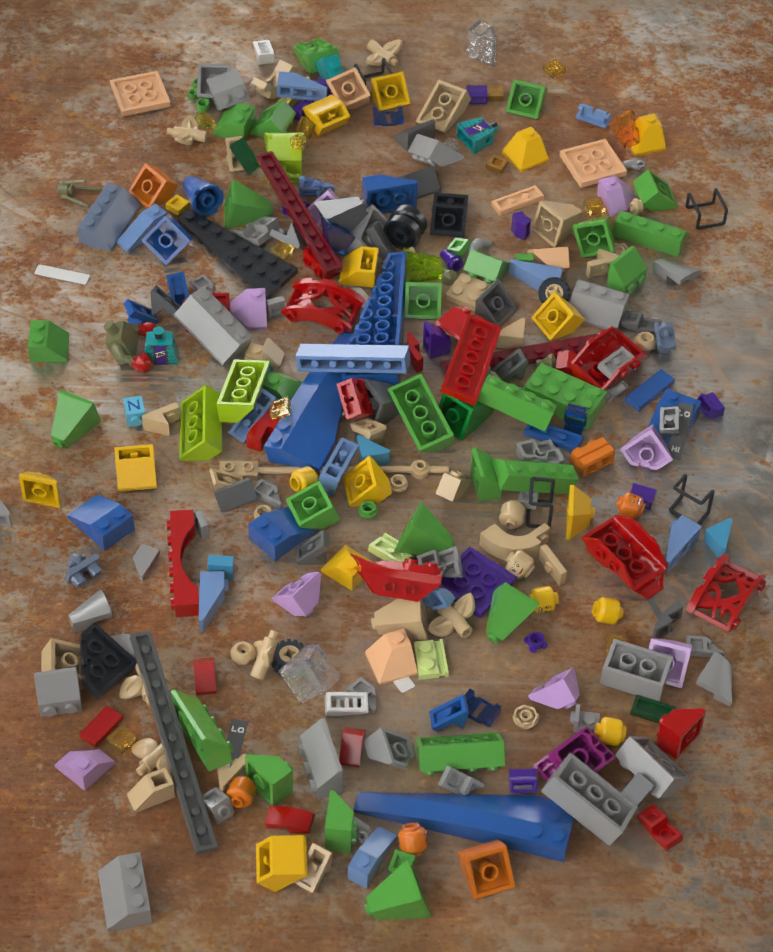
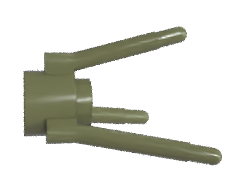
(67, 188)

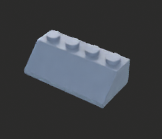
(108, 218)

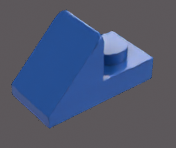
(177, 287)
(139, 313)
(450, 713)

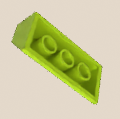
(241, 389)
(200, 426)

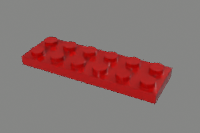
(471, 359)

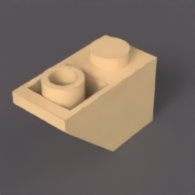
(453, 485)
(151, 790)

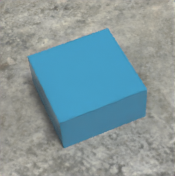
(222, 563)

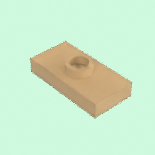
(552, 564)

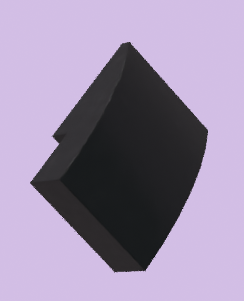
(449, 214)

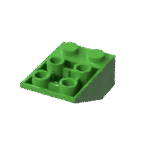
(313, 51)

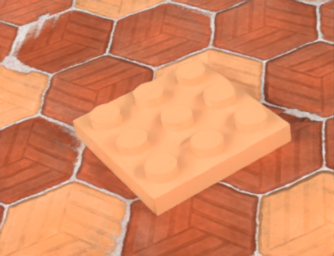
(140, 93)
(592, 162)

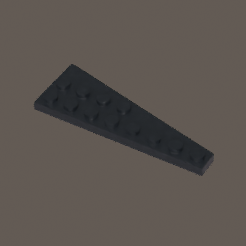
(245, 259)

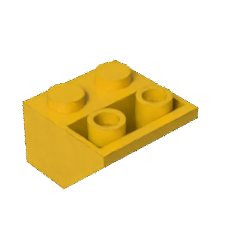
(327, 114)
(360, 267)
(135, 467)
(281, 861)

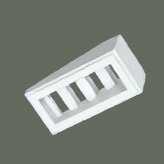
(264, 52)
(346, 710)

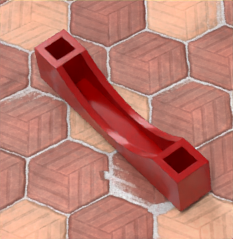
(185, 592)

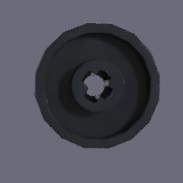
(405, 226)

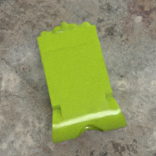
(287, 156)

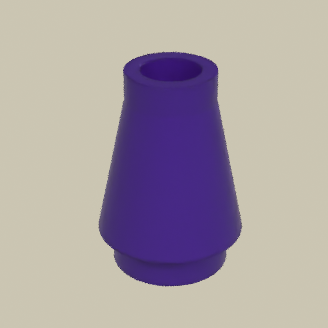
(451, 260)

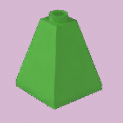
(244, 206)
(594, 235)
(72, 419)
(424, 534)
(507, 611)
(398, 896)

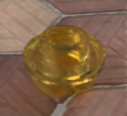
(298, 141)

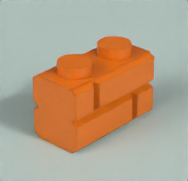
(592, 456)

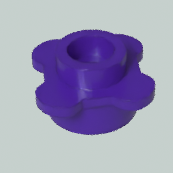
(535, 637)

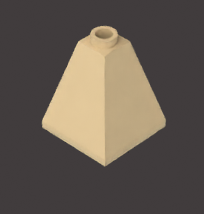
(555, 221)
(402, 615)

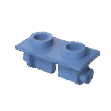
(598, 118)

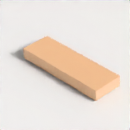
(517, 200)

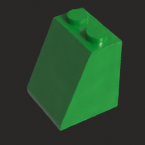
(462, 416)

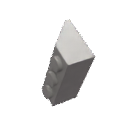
(433, 152)
(360, 234)
(599, 304)
(636, 670)
(644, 756)
(320, 760)
(124, 893)

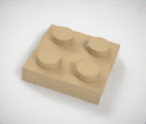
(466, 291)

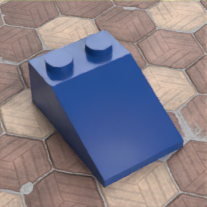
(389, 192)
(672, 399)
(103, 520)
(277, 532)

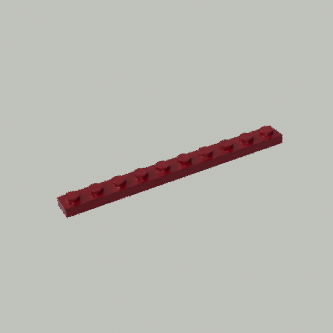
(299, 213)
(535, 351)

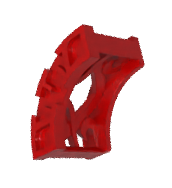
(302, 309)
(743, 579)

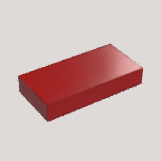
(101, 726)

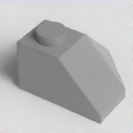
(389, 748)

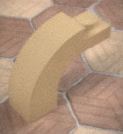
(269, 86)
(501, 544)

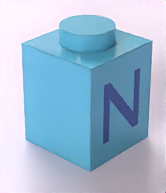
(133, 410)

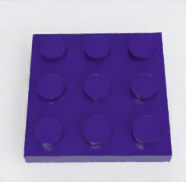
(479, 578)

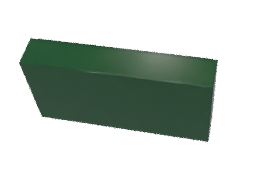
(244, 155)
(650, 709)

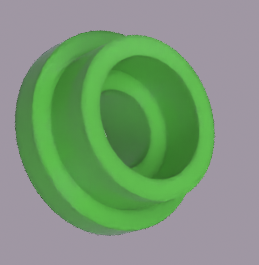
(368, 510)

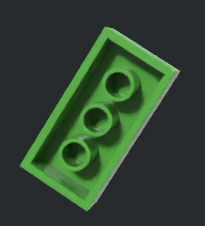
(565, 389)

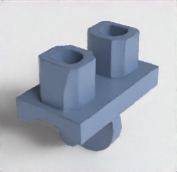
(665, 337)
(89, 565)

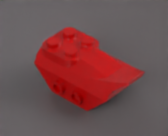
(596, 350)
(629, 553)
(399, 579)

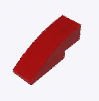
(261, 432)

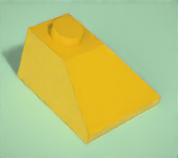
(650, 136)
(526, 150)
(557, 317)
(366, 483)
(39, 489)
(578, 512)
(344, 568)

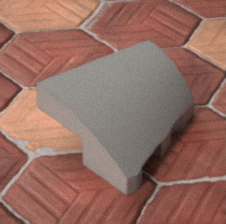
(259, 230)
(675, 271)
(540, 451)
(448, 561)
(91, 611)
(717, 678)

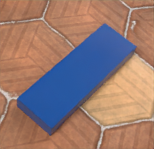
(649, 390)
(560, 437)

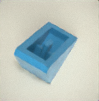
(369, 448)
(717, 537)

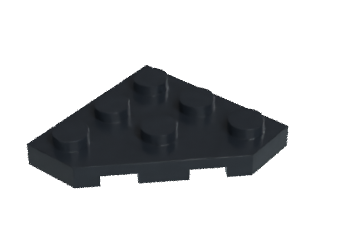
(102, 661)

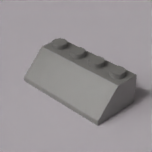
(213, 326)
(589, 799)

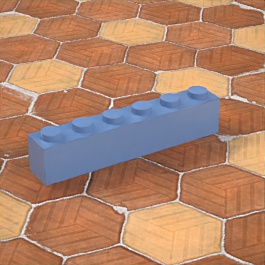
(353, 358)

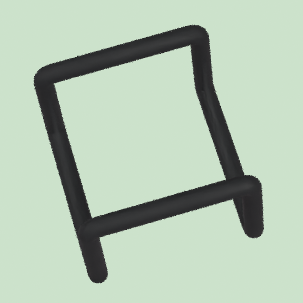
(384, 63)
(716, 192)
(710, 495)
(542, 503)

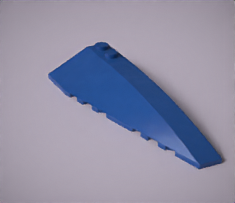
(383, 315)
(311, 427)
(519, 821)

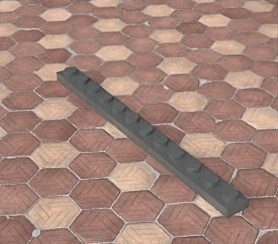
(173, 743)

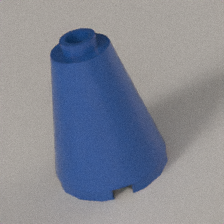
(203, 195)

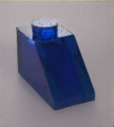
(337, 236)

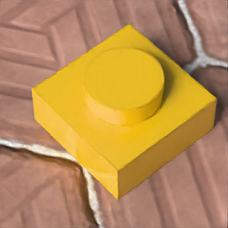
(177, 205)

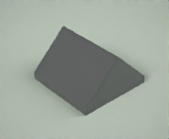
(406, 137)
(426, 180)
(495, 304)

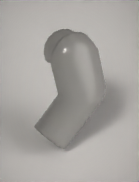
(635, 164)
(479, 243)
(615, 391)
(363, 831)

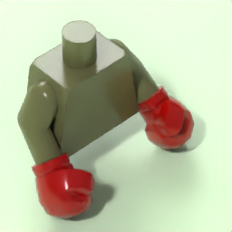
(123, 341)

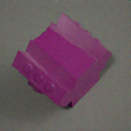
(582, 745)

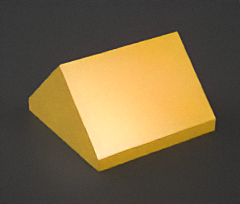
(389, 91)

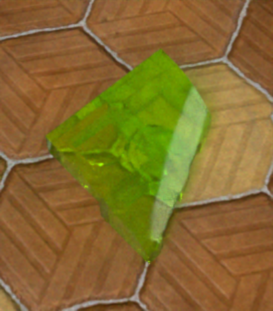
(422, 267)

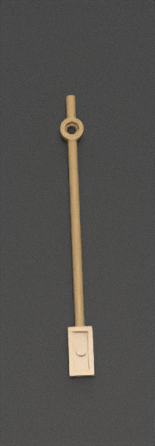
(249, 469)

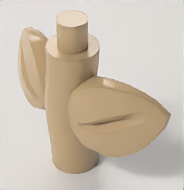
(388, 52)
(188, 132)
(454, 618)
(264, 654)
(134, 686)
(151, 755)

